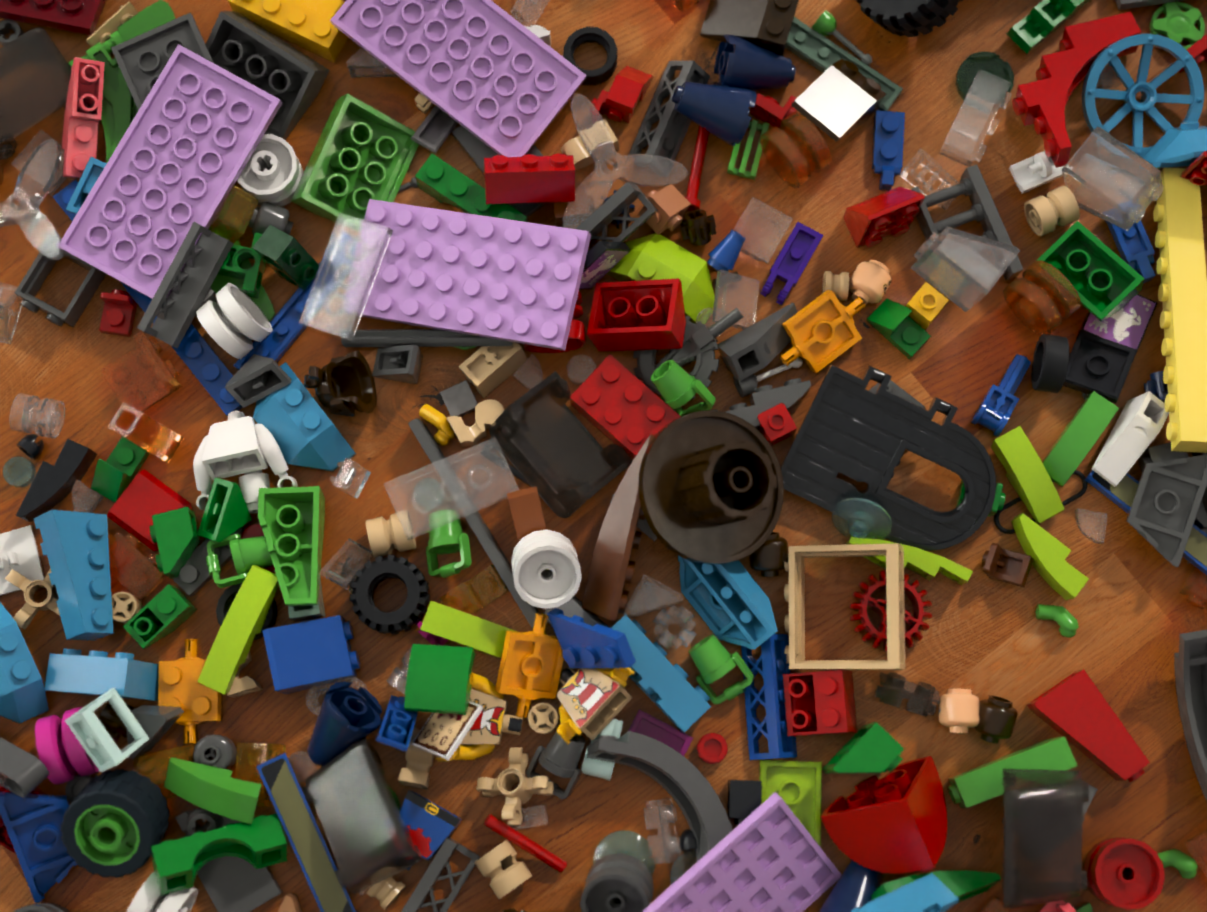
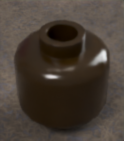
(770, 556)
(996, 719)

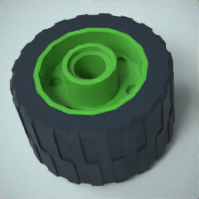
(115, 823)

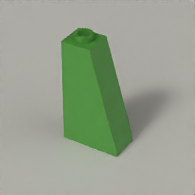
(986, 780)

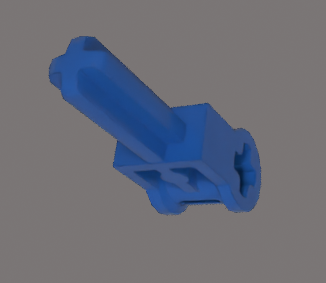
(1000, 399)

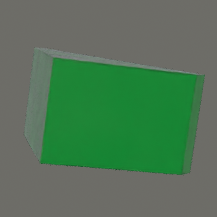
(224, 511)

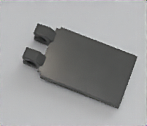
(232, 880)

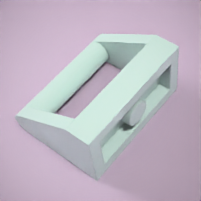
(95, 737)

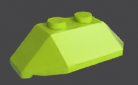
(660, 258)

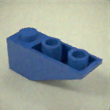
(396, 724)

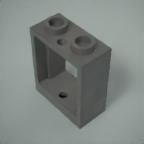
(35, 278)

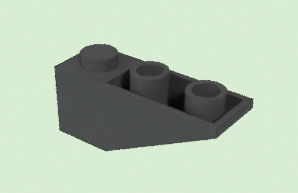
(757, 344)

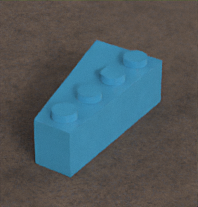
(79, 570)
(661, 680)

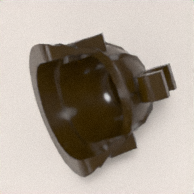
(344, 385)

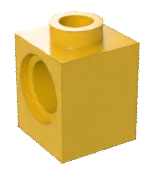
(926, 305)

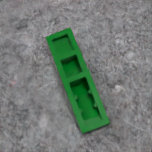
(1043, 21)
(961, 883)

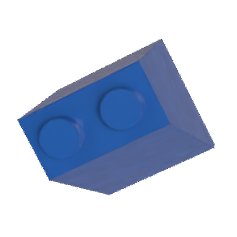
(310, 653)

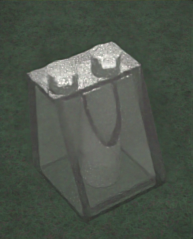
(1112, 180)
(962, 264)

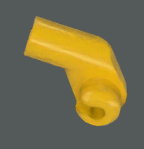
(440, 421)

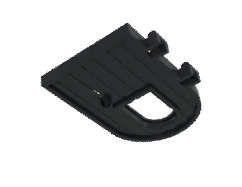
(866, 438)

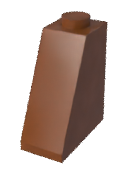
(526, 511)

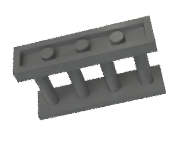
(982, 211)

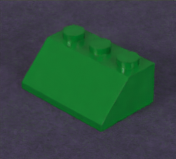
(1094, 270)
(866, 752)

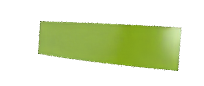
(920, 561)
(239, 629)
(465, 629)

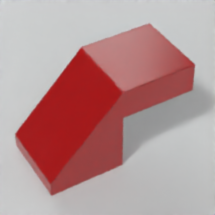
(628, 88)

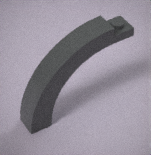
(1191, 690)
(677, 776)

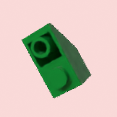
(176, 539)
(160, 616)

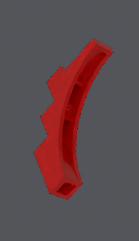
(1061, 73)

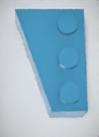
(100, 673)

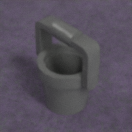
(560, 760)

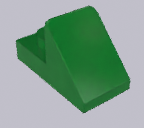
(898, 328)
(119, 470)

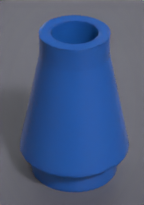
(726, 252)

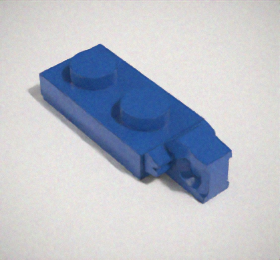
(888, 146)
(1135, 248)

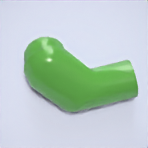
(1059, 614)
(1180, 861)

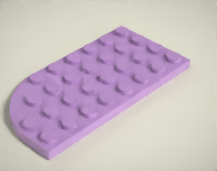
(757, 867)

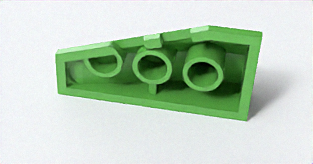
(294, 537)

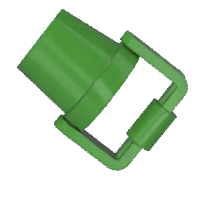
(679, 387)
(448, 540)
(244, 554)
(713, 663)

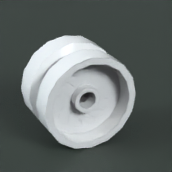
(272, 172)
(234, 321)
(545, 569)
(150, 899)

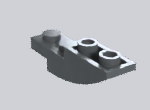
(768, 397)

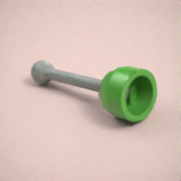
(826, 26)

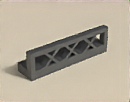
(672, 127)
(613, 207)
(186, 286)
(433, 874)

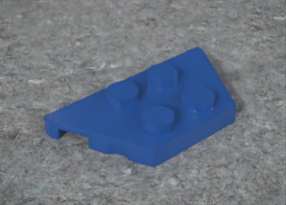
(37, 838)

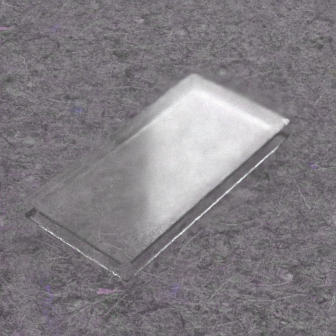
(345, 276)
(451, 488)

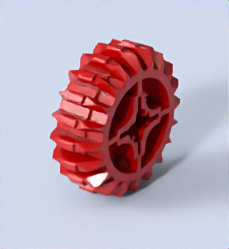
(877, 606)

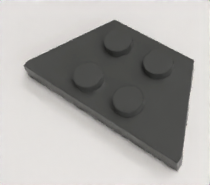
(1169, 503)

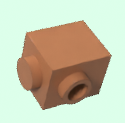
(670, 207)

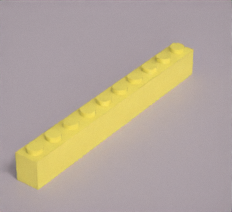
(1184, 309)

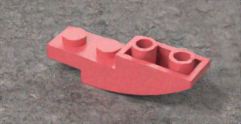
(82, 115)

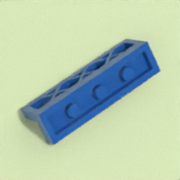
(771, 666)

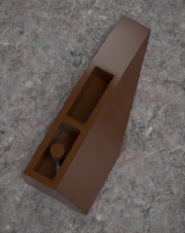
(613, 549)

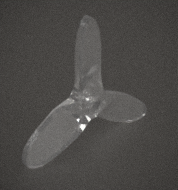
(634, 168)
(29, 192)

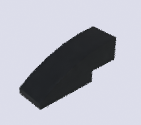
(56, 481)

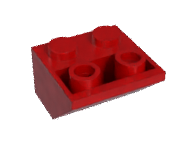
(820, 703)

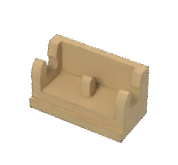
(492, 366)

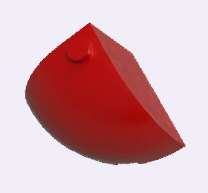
(892, 821)

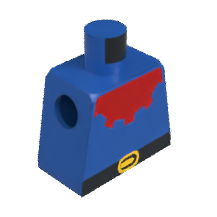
(427, 823)

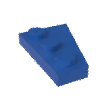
(590, 645)

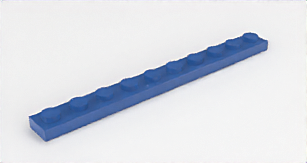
(192, 349)

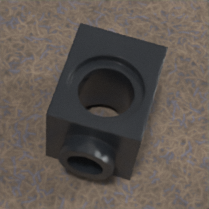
(743, 799)

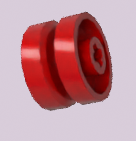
(1142, 873)

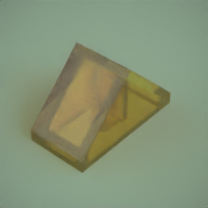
(234, 214)

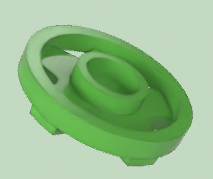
(1178, 24)

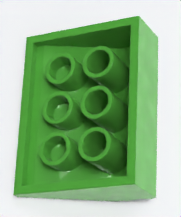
(354, 161)

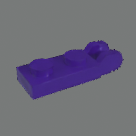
(792, 260)

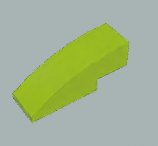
(1028, 475)
(1049, 557)

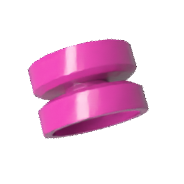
(61, 749)

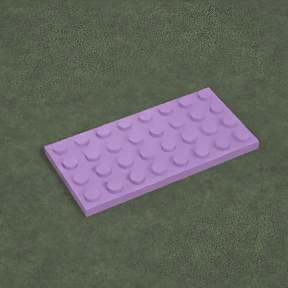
(468, 64)
(169, 170)
(477, 274)

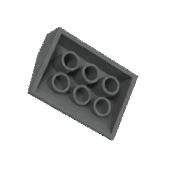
(268, 64)

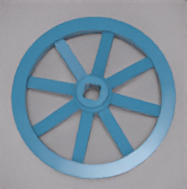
(1148, 90)

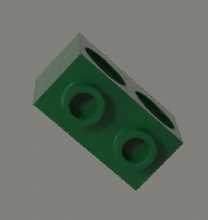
(286, 257)

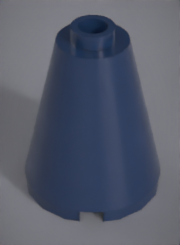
(751, 66)
(716, 108)
(342, 720)
(852, 889)

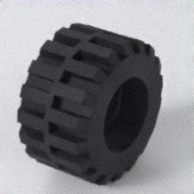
(369, 579)

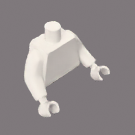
(236, 449)

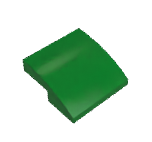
(439, 679)

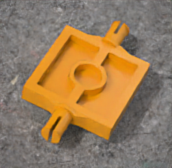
(822, 331)
(530, 665)
(180, 689)

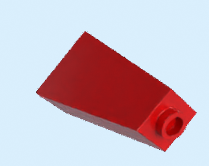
(1089, 723)

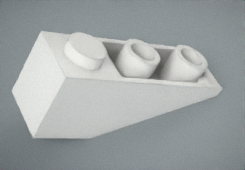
(1130, 436)

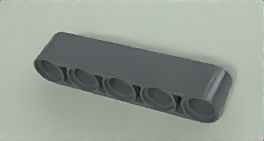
(19, 769)

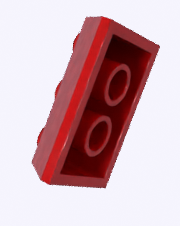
(529, 179)
(637, 315)

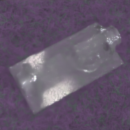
(662, 816)

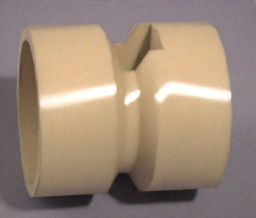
(1056, 208)
(387, 535)
(491, 866)

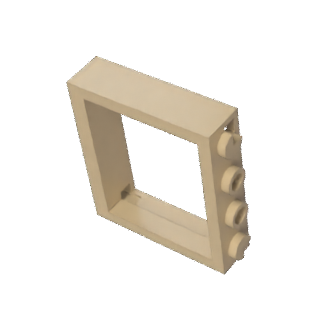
(795, 595)

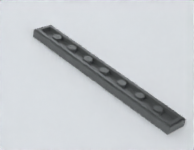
(477, 525)

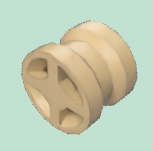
(837, 283)
(121, 604)
(540, 715)
(386, 891)

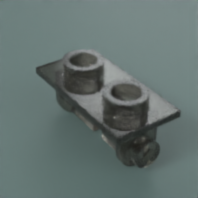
(919, 695)

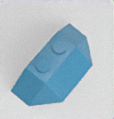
(1179, 146)
(302, 427)
(728, 601)
(20, 681)

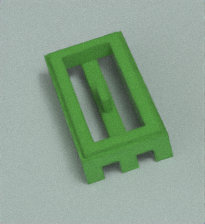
(753, 126)

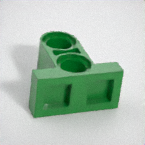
(253, 276)

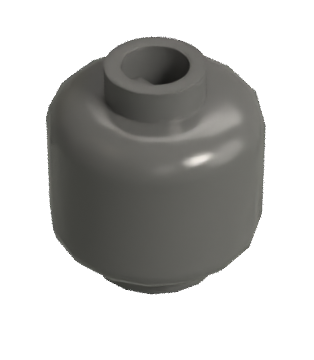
(270, 214)
(225, 751)

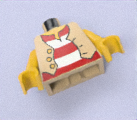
(591, 699)
(490, 723)

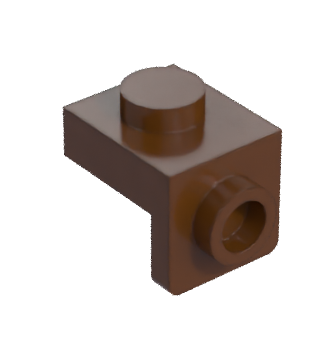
(1006, 565)

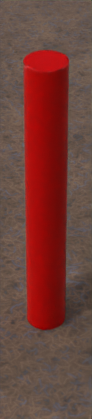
(525, 843)

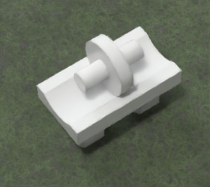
(1035, 172)

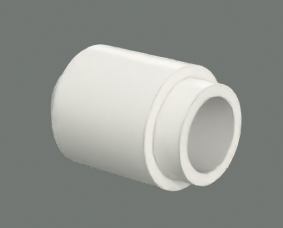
(250, 484)

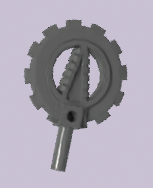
(698, 346)

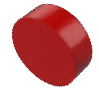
(712, 748)

